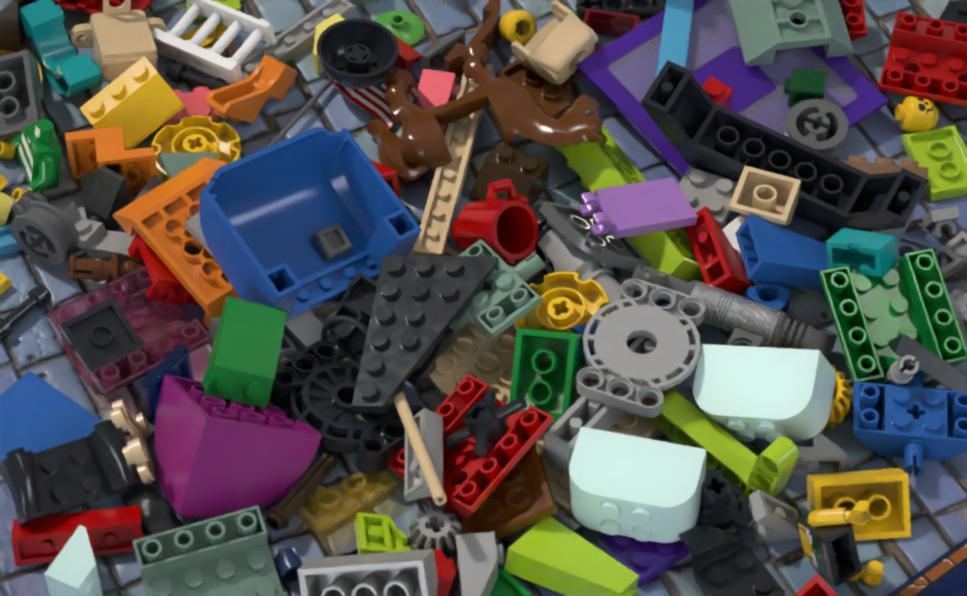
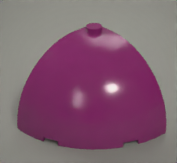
(225, 452)

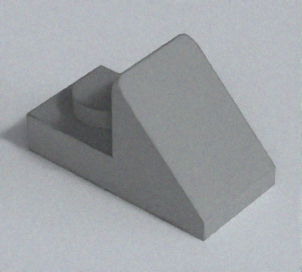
(88, 230)
(819, 457)
(772, 519)

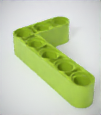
(693, 428)

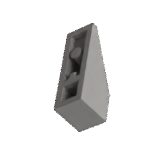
(478, 562)

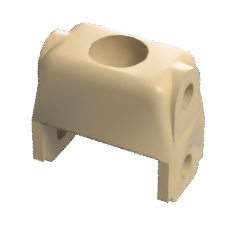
(557, 46)

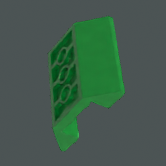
(878, 309)

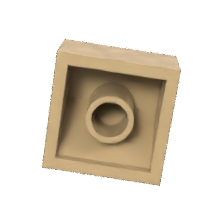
(766, 195)

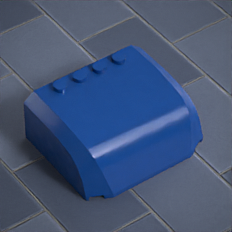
(272, 202)

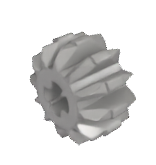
(434, 531)

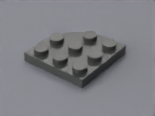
(577, 233)

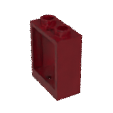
(602, 24)

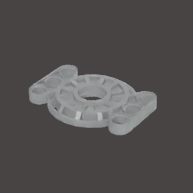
(638, 373)

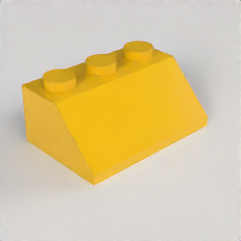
(136, 101)
(883, 488)

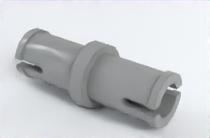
(902, 371)

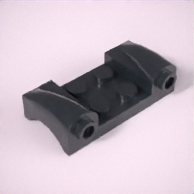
(69, 474)

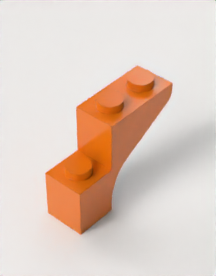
(246, 97)

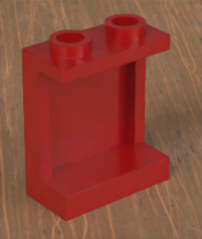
(164, 283)

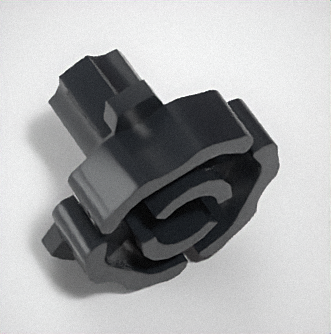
(721, 503)

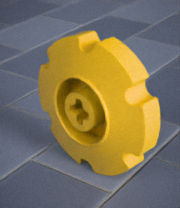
(197, 135)
(564, 303)

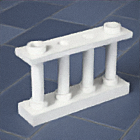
(209, 60)

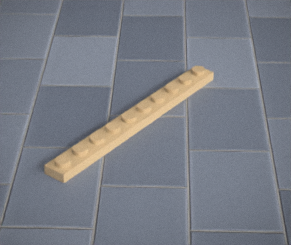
(449, 180)

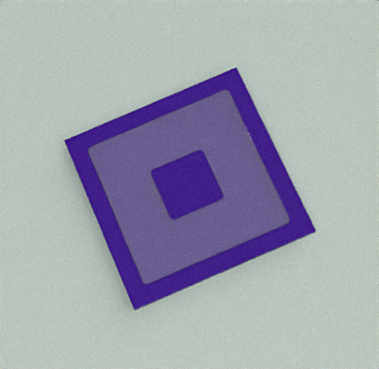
(629, 67)

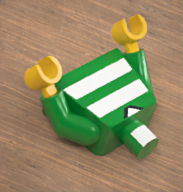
(38, 155)

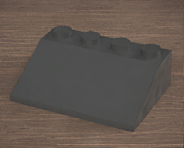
(19, 92)

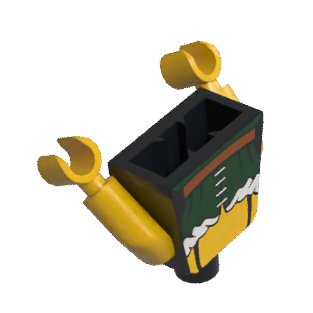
(832, 546)

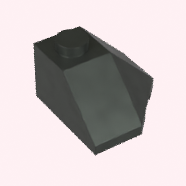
(104, 195)

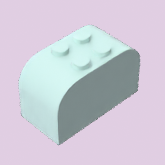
(764, 391)
(635, 485)

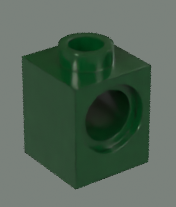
(804, 85)

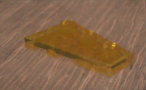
(337, 506)

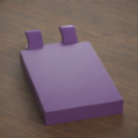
(638, 208)

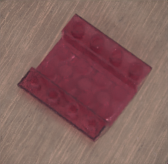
(157, 324)

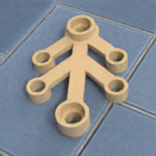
(137, 449)

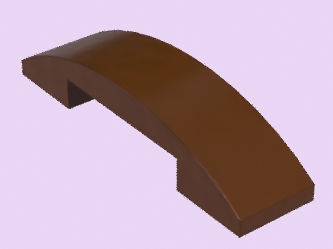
(486, 34)

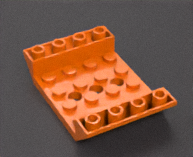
(161, 221)

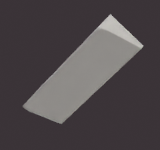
(431, 430)

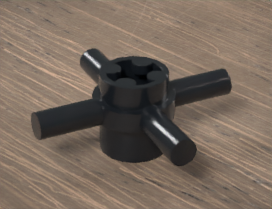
(485, 423)

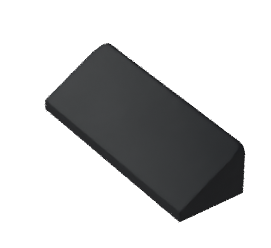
(930, 363)

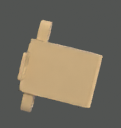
(118, 38)

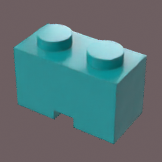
(862, 251)

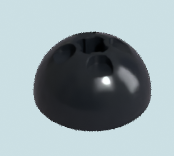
(357, 52)

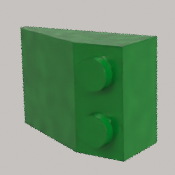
(245, 352)
(546, 369)

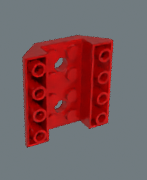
(933, 51)
(460, 462)

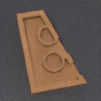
(885, 165)

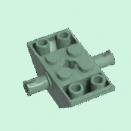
(504, 297)

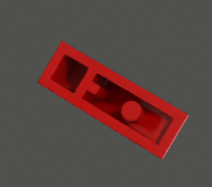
(716, 255)

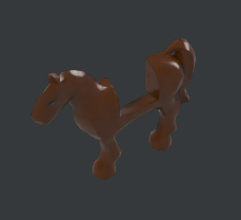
(510, 106)

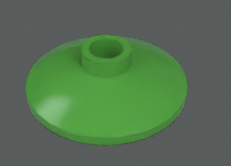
(404, 25)

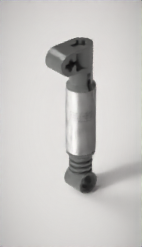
(732, 311)

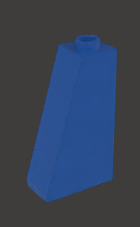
(780, 254)

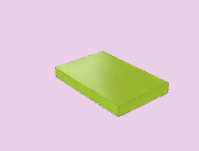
(944, 156)

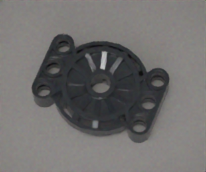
(321, 395)

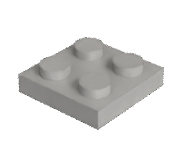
(710, 191)

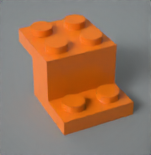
(107, 148)

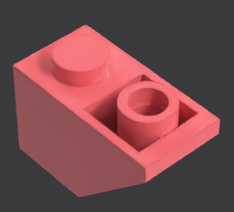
(436, 89)

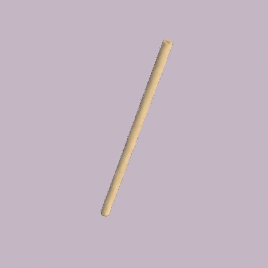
(420, 449)

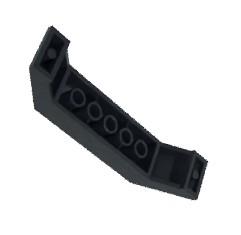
(725, 142)

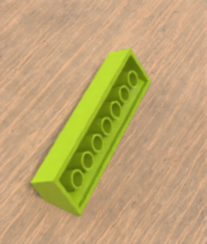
(607, 166)

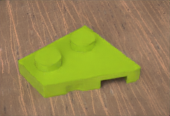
(378, 534)

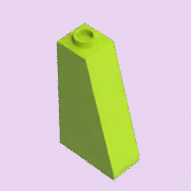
(568, 563)

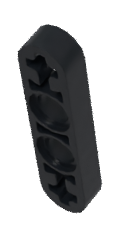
(626, 7)

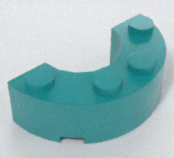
(55, 52)

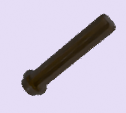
(279, 517)

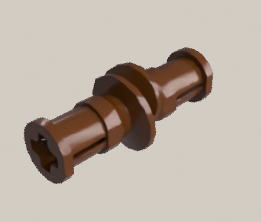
(100, 269)

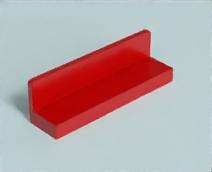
(107, 529)

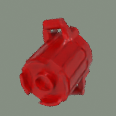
(503, 224)

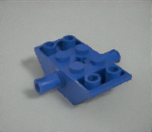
(910, 421)

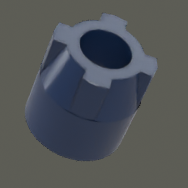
(287, 563)

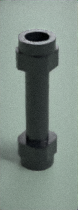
(178, 73)
(37, 298)

